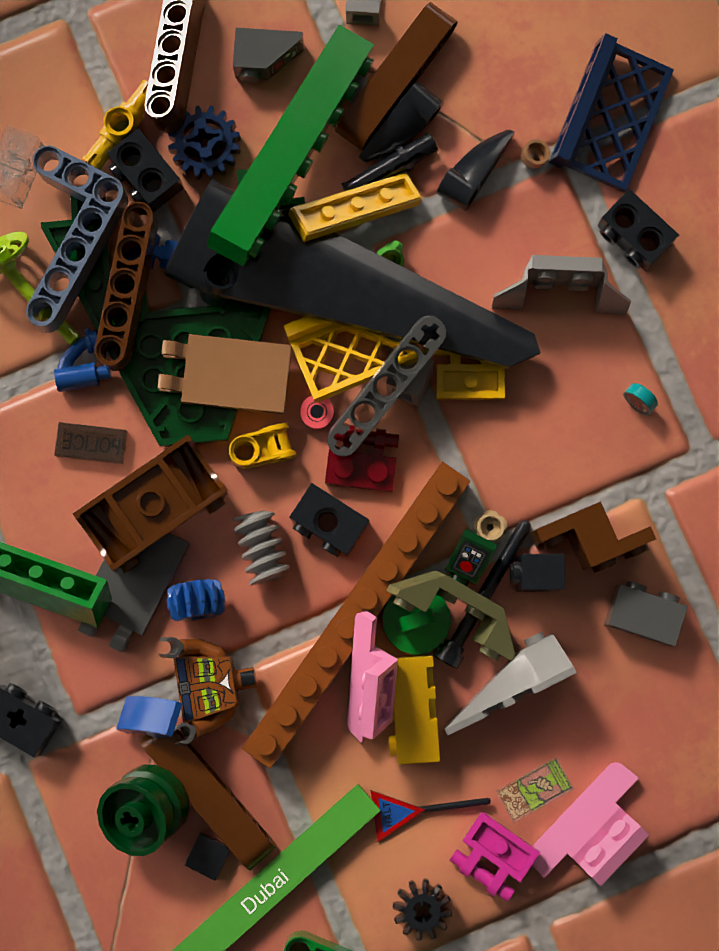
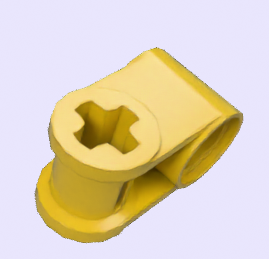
(264, 446)

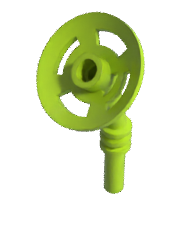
(8, 268)

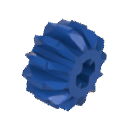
(196, 600)

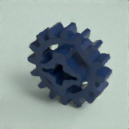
(217, 142)

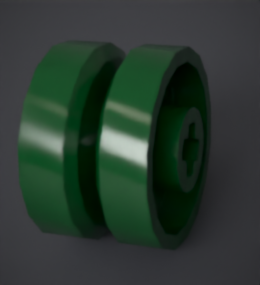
(143, 810)

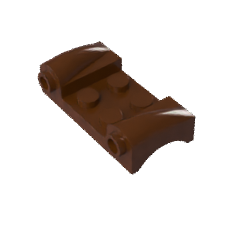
(151, 504)

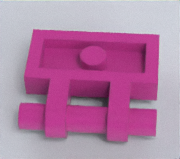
(500, 847)

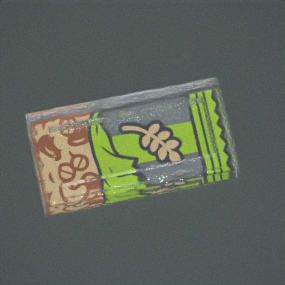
(534, 789)

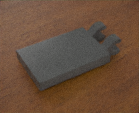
(140, 590)

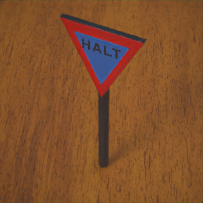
(396, 812)

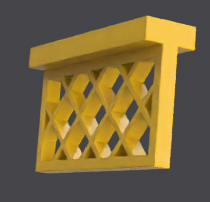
(314, 331)

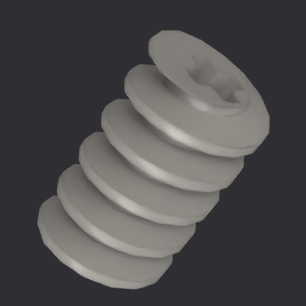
(261, 546)

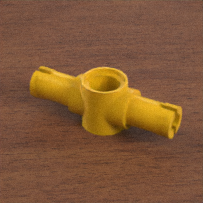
(129, 111)

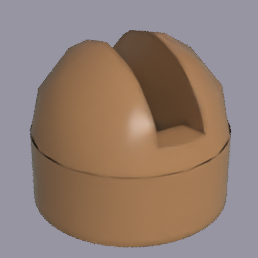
(539, 151)

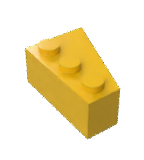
(415, 712)

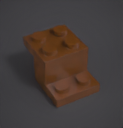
(593, 538)

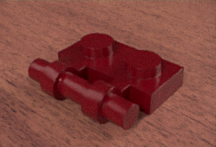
(362, 469)

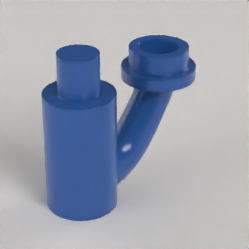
(80, 376)

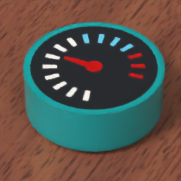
(640, 398)

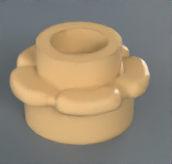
(498, 522)

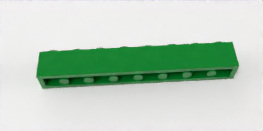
(290, 146)

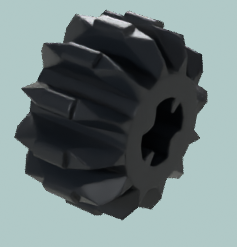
(409, 910)

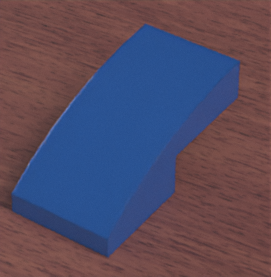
(149, 716)

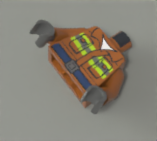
(206, 685)

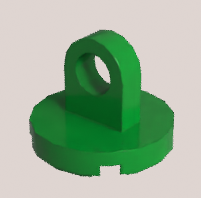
(419, 630)

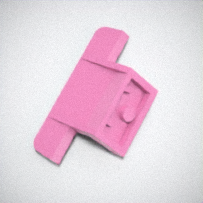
(370, 682)
(594, 829)

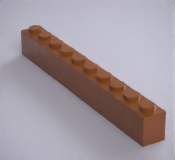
(368, 595)

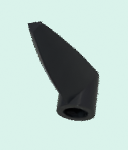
(404, 122)
(469, 175)

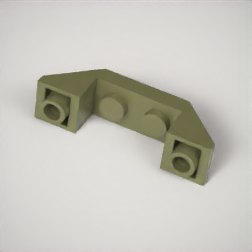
(493, 630)

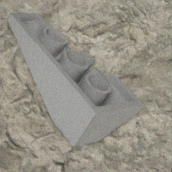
(530, 671)

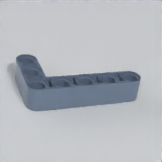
(77, 237)

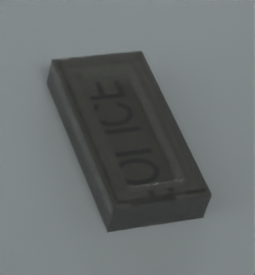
(91, 443)

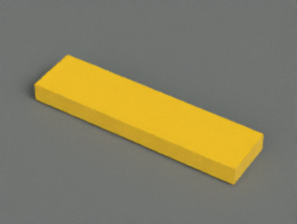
(354, 207)

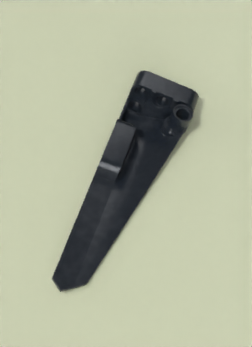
(340, 285)

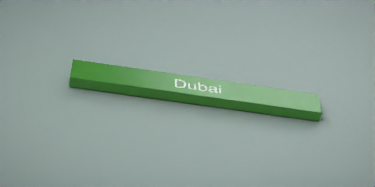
(283, 873)

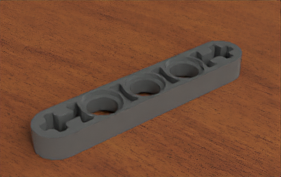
(380, 402)

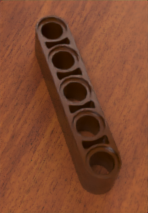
(177, 31)
(396, 75)
(121, 271)
(212, 798)

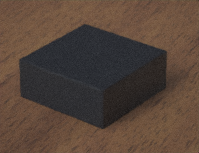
(207, 856)

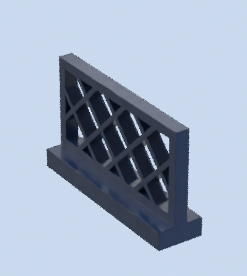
(587, 98)

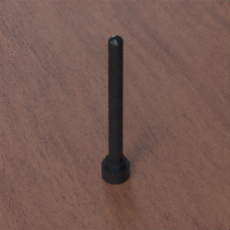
(452, 650)

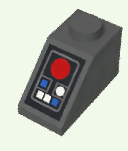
(264, 52)

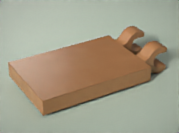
(229, 373)

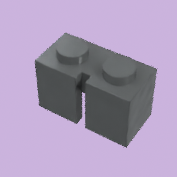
(645, 614)

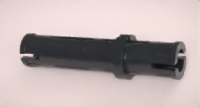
(401, 160)

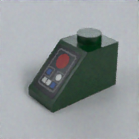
(470, 558)

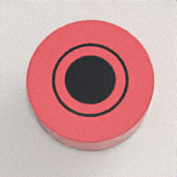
(317, 415)

